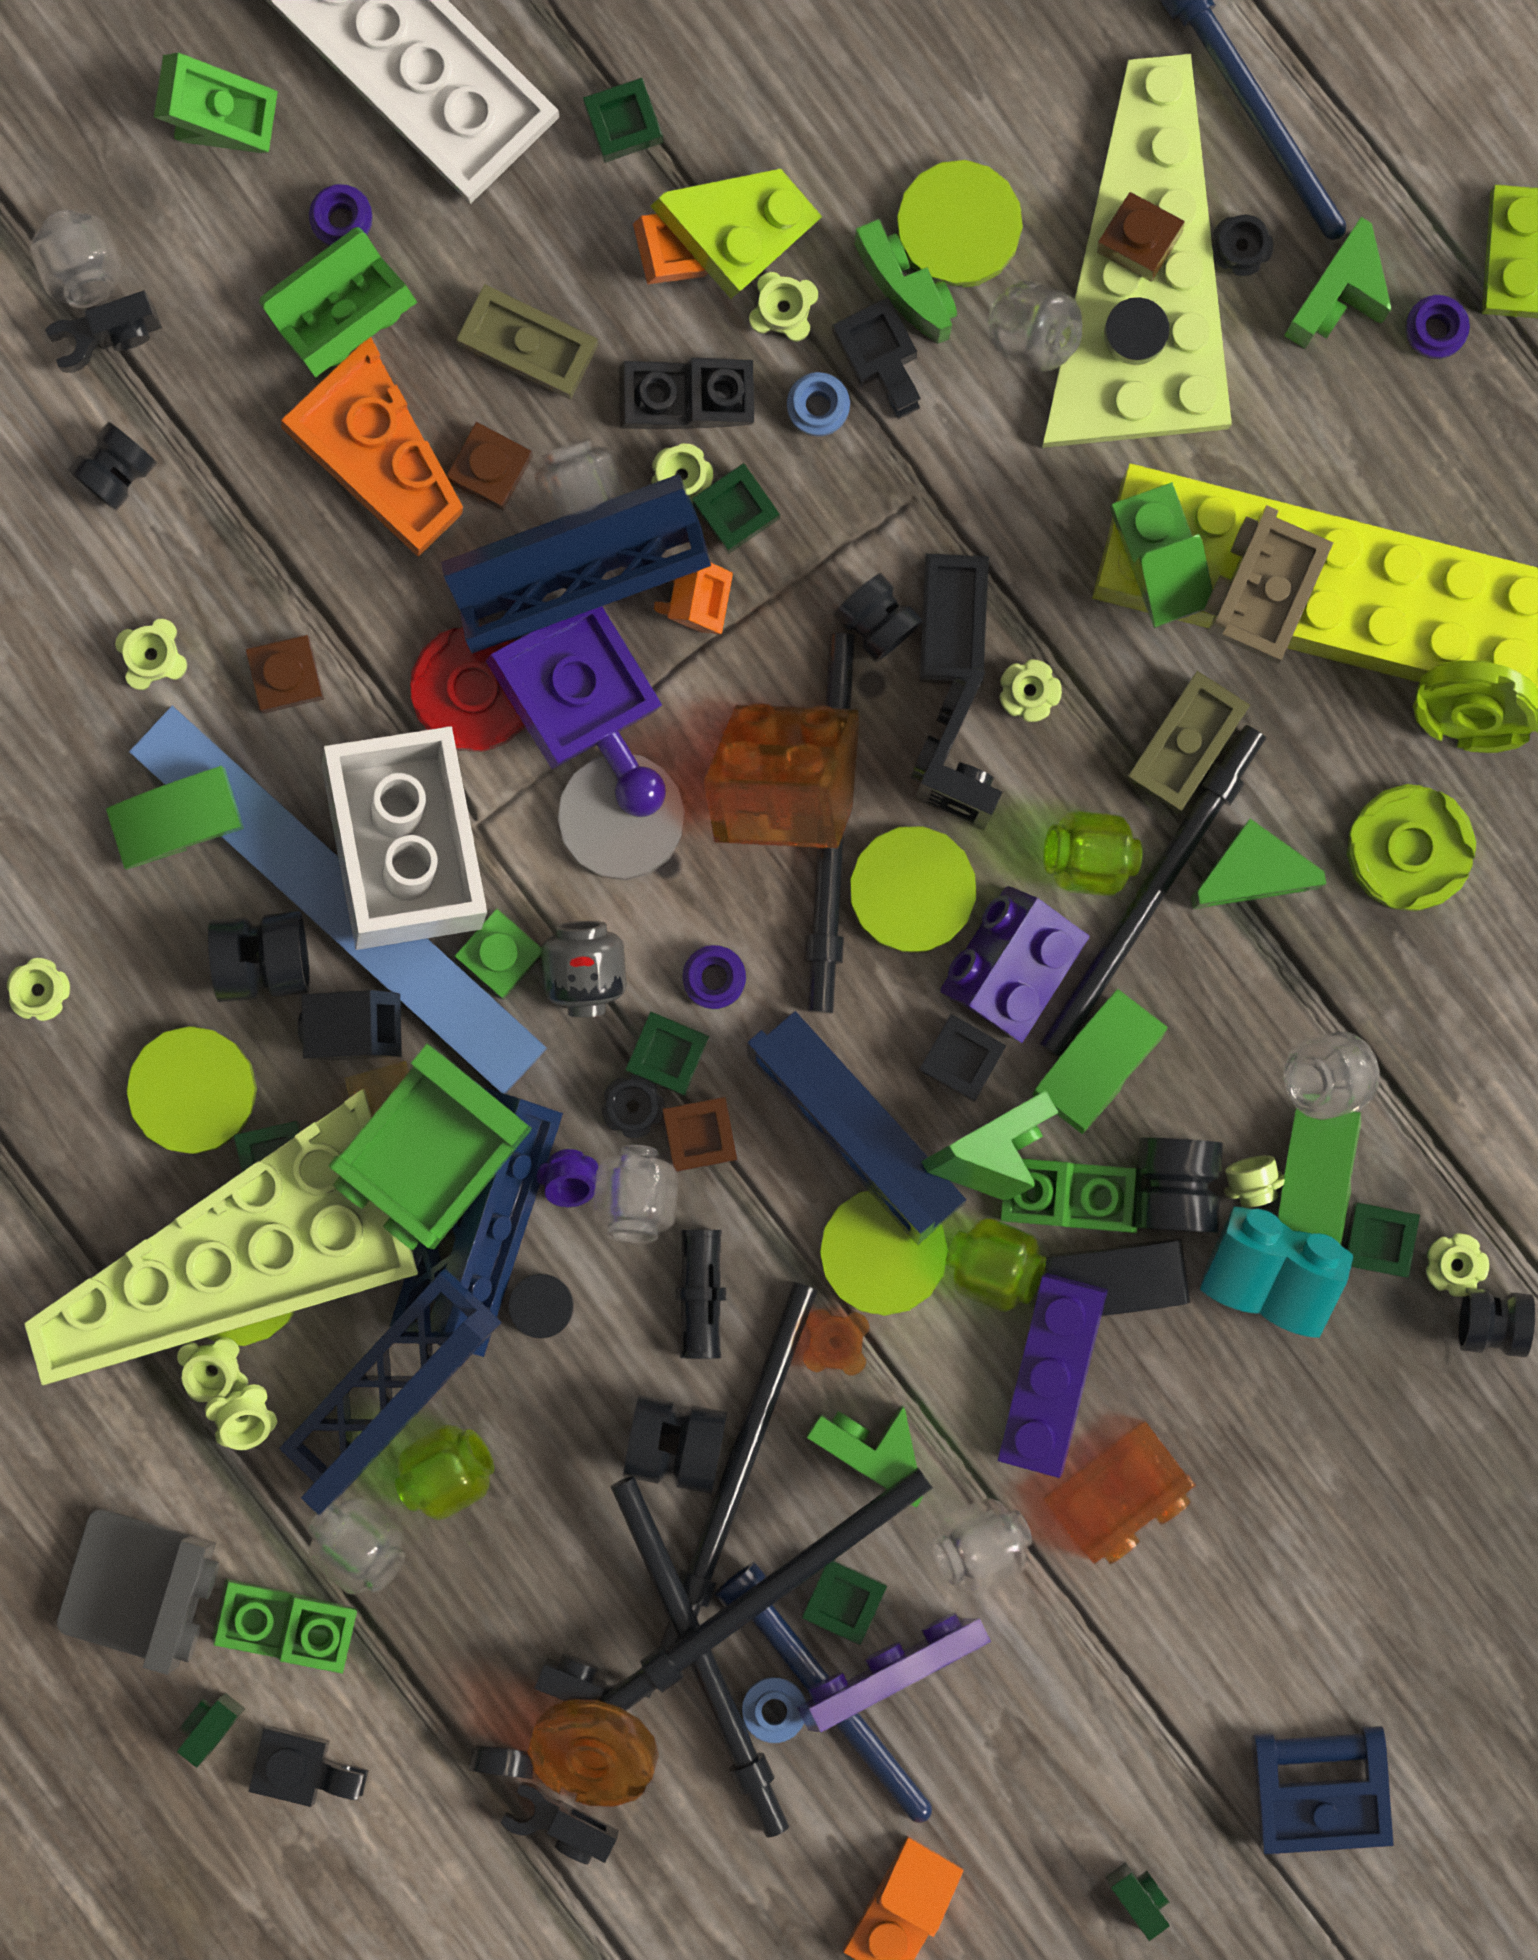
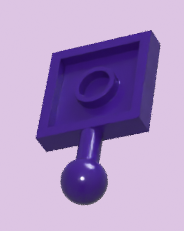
(578, 691)

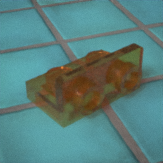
(1120, 1494)

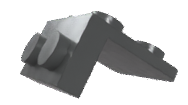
(138, 1589)

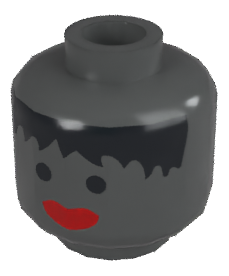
(583, 967)

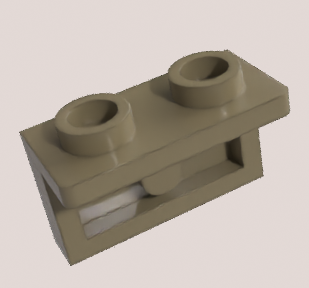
(1269, 586)

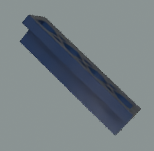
(575, 556)
(854, 1126)
(489, 1229)
(396, 1410)

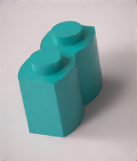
(1277, 1271)

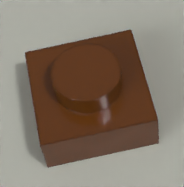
(1140, 236)
(489, 466)
(285, 674)
(700, 1134)

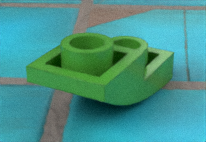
(914, 296)
(174, 817)
(1101, 1060)
(1319, 1174)
(1077, 1197)
(284, 1626)

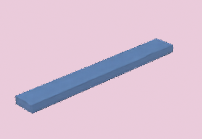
(313, 880)

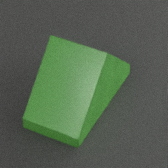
(1256, 868)

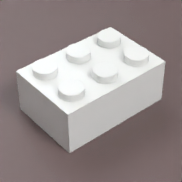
(403, 838)

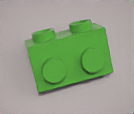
(336, 301)

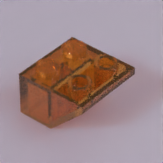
(783, 776)

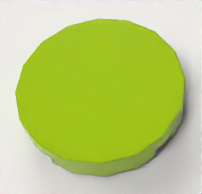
(960, 223)
(1478, 704)
(1411, 848)
(912, 889)
(191, 1090)
(876, 1261)

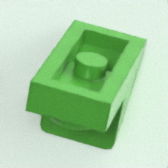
(214, 105)
(1352, 276)
(1163, 554)
(989, 1156)
(885, 1463)

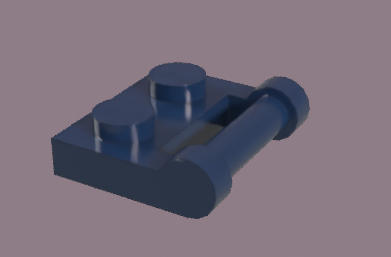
(1323, 1812)

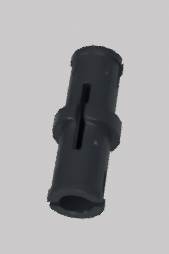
(700, 1294)

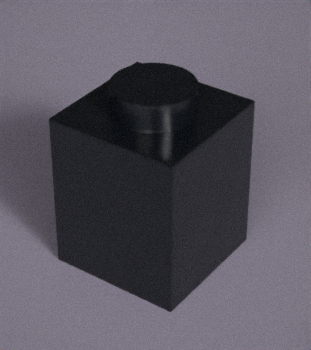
(350, 1025)

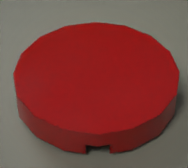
(462, 692)

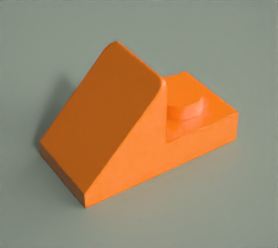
(905, 1905)

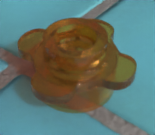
(849, 1329)

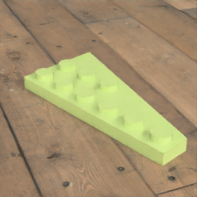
(1185, 387)
(230, 1260)

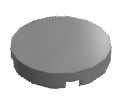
(606, 836)

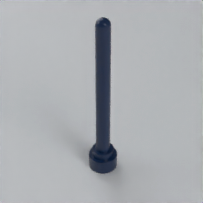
(1260, 111)
(810, 1673)

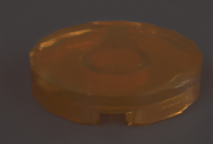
(593, 1752)

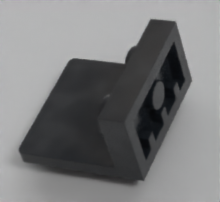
(962, 791)

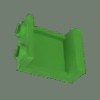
(428, 1150)

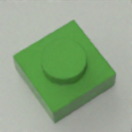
(500, 954)

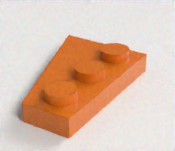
(370, 444)

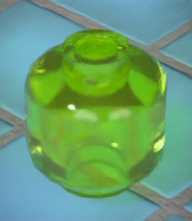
(1091, 853)
(996, 1264)
(444, 1472)

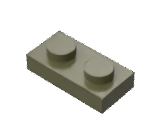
(527, 341)
(1188, 742)

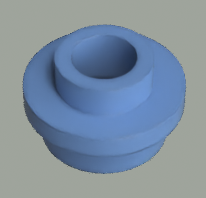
(818, 385)
(758, 1695)

